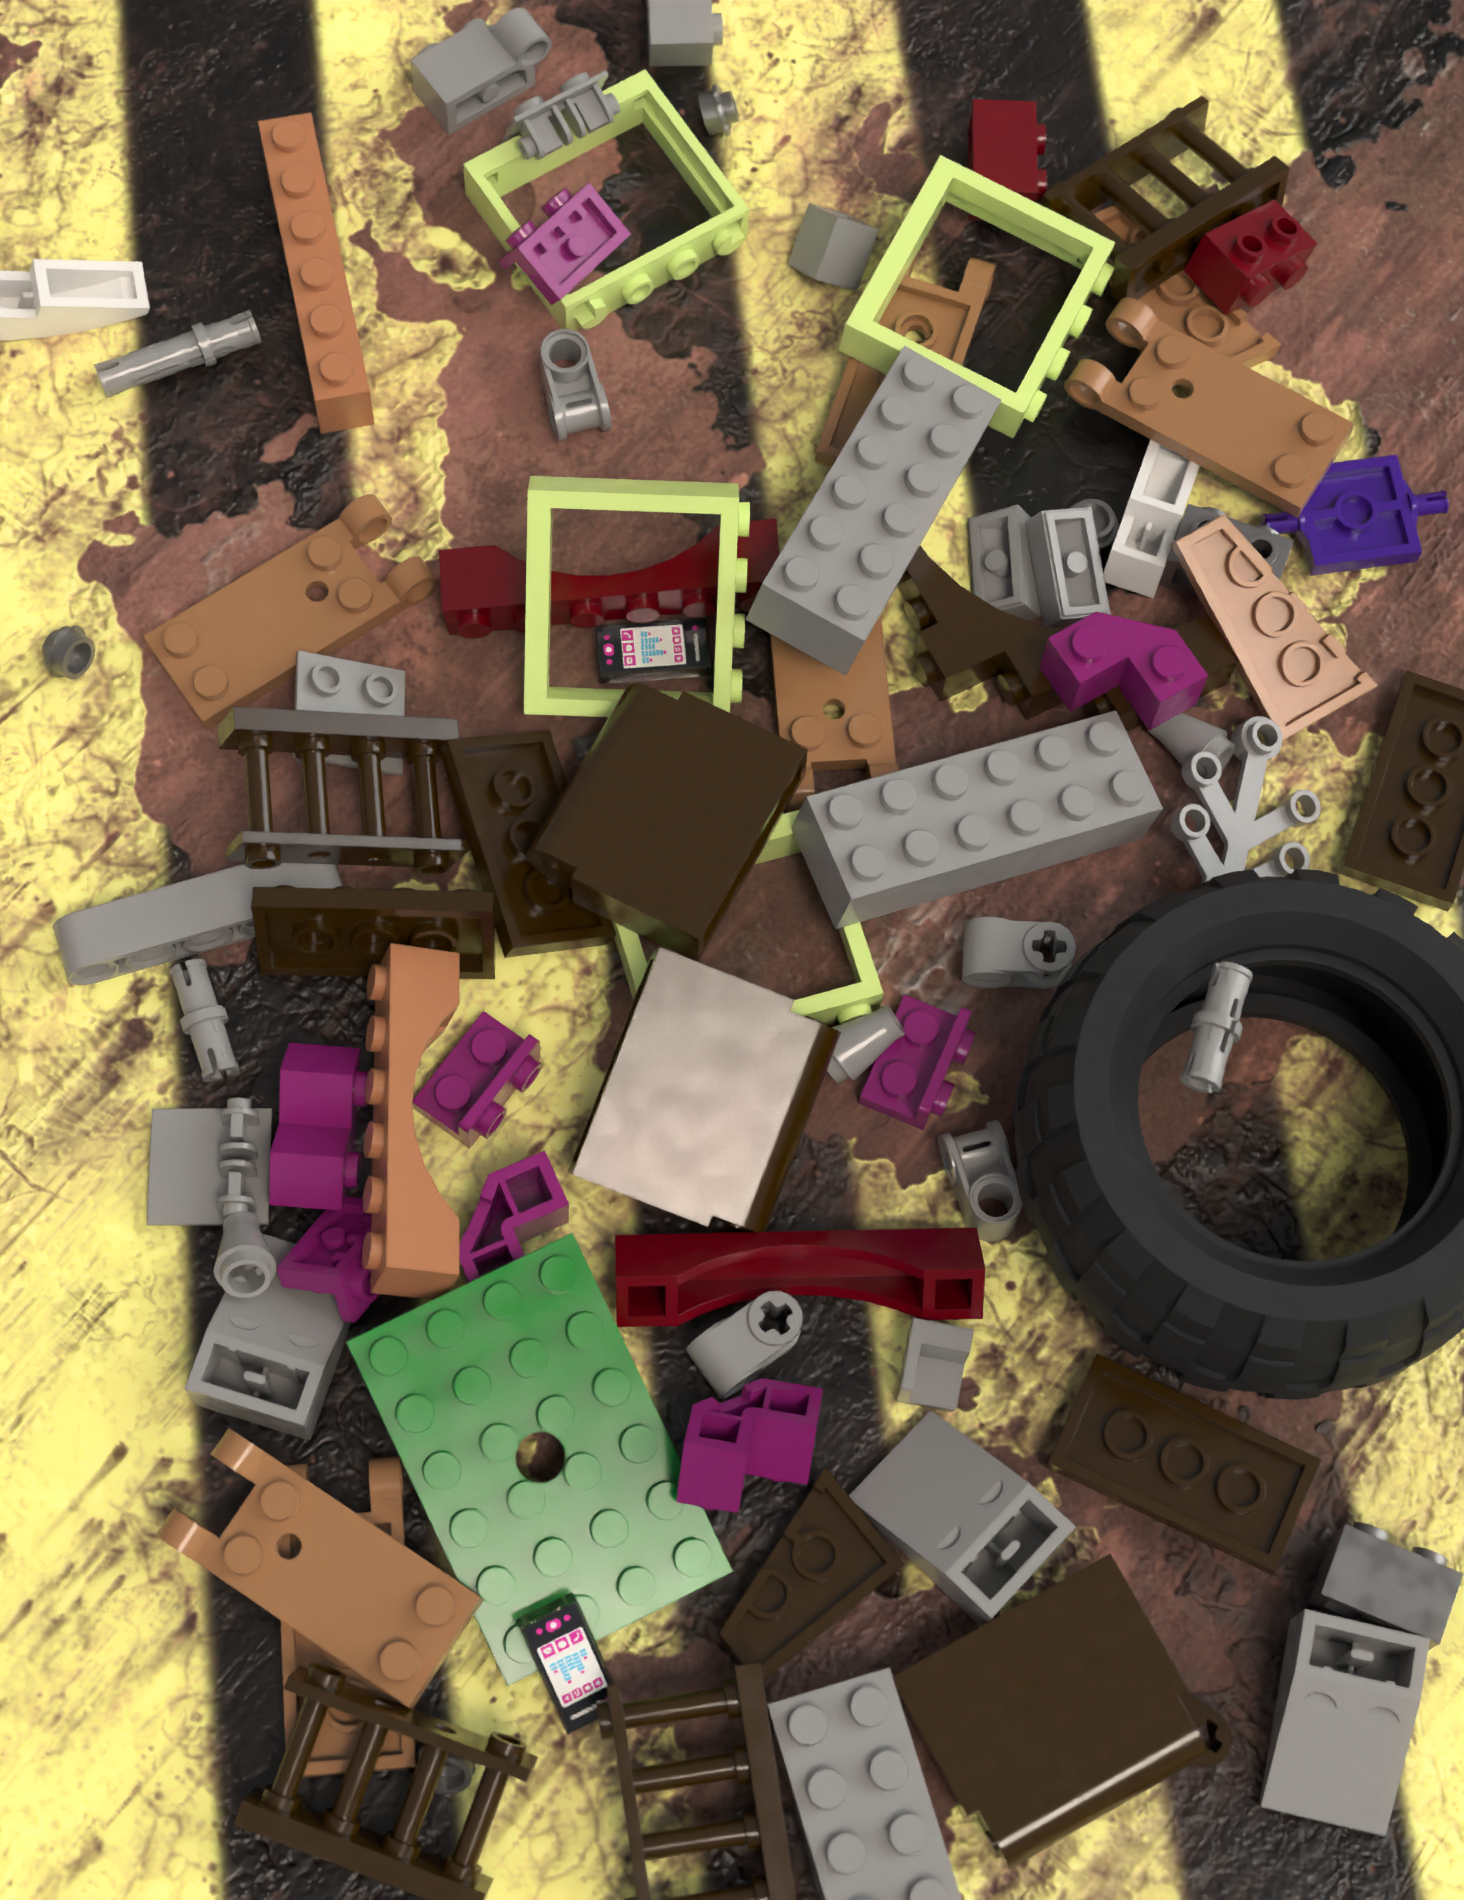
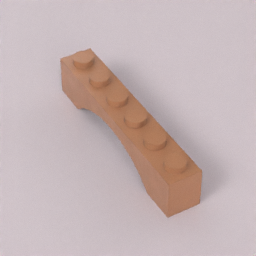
(316, 273)
(412, 1226)

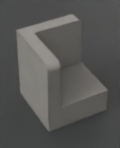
(833, 247)
(933, 1365)

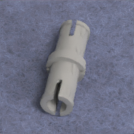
(204, 1020)
(1216, 1027)

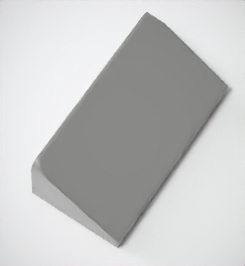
(1003, 562)
(1066, 565)

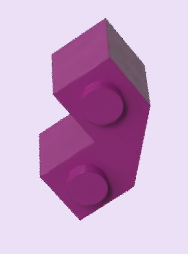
(1140, 658)
(317, 1126)
(512, 1208)
(756, 1434)

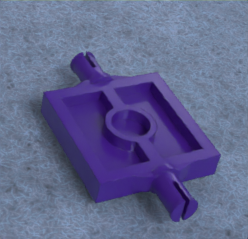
(1360, 517)

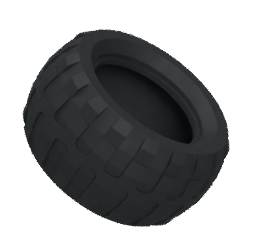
(1118, 1237)

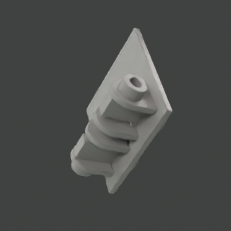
(545, 128)
(349, 687)
(209, 1164)

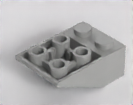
(270, 1355)
(961, 1516)
(1343, 1721)

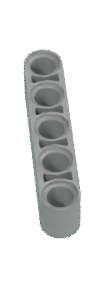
(173, 920)

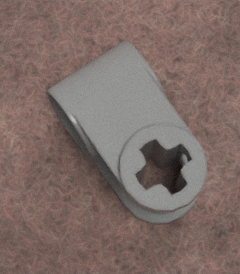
(572, 394)
(1009, 954)
(981, 1169)
(737, 1346)

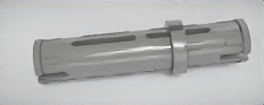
(170, 356)

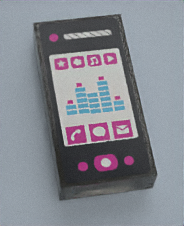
(653, 650)
(567, 1660)

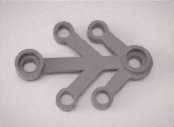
(1238, 824)

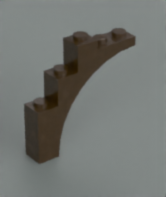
(971, 641)

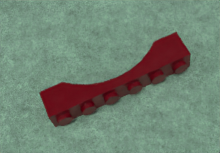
(487, 586)
(908, 1270)

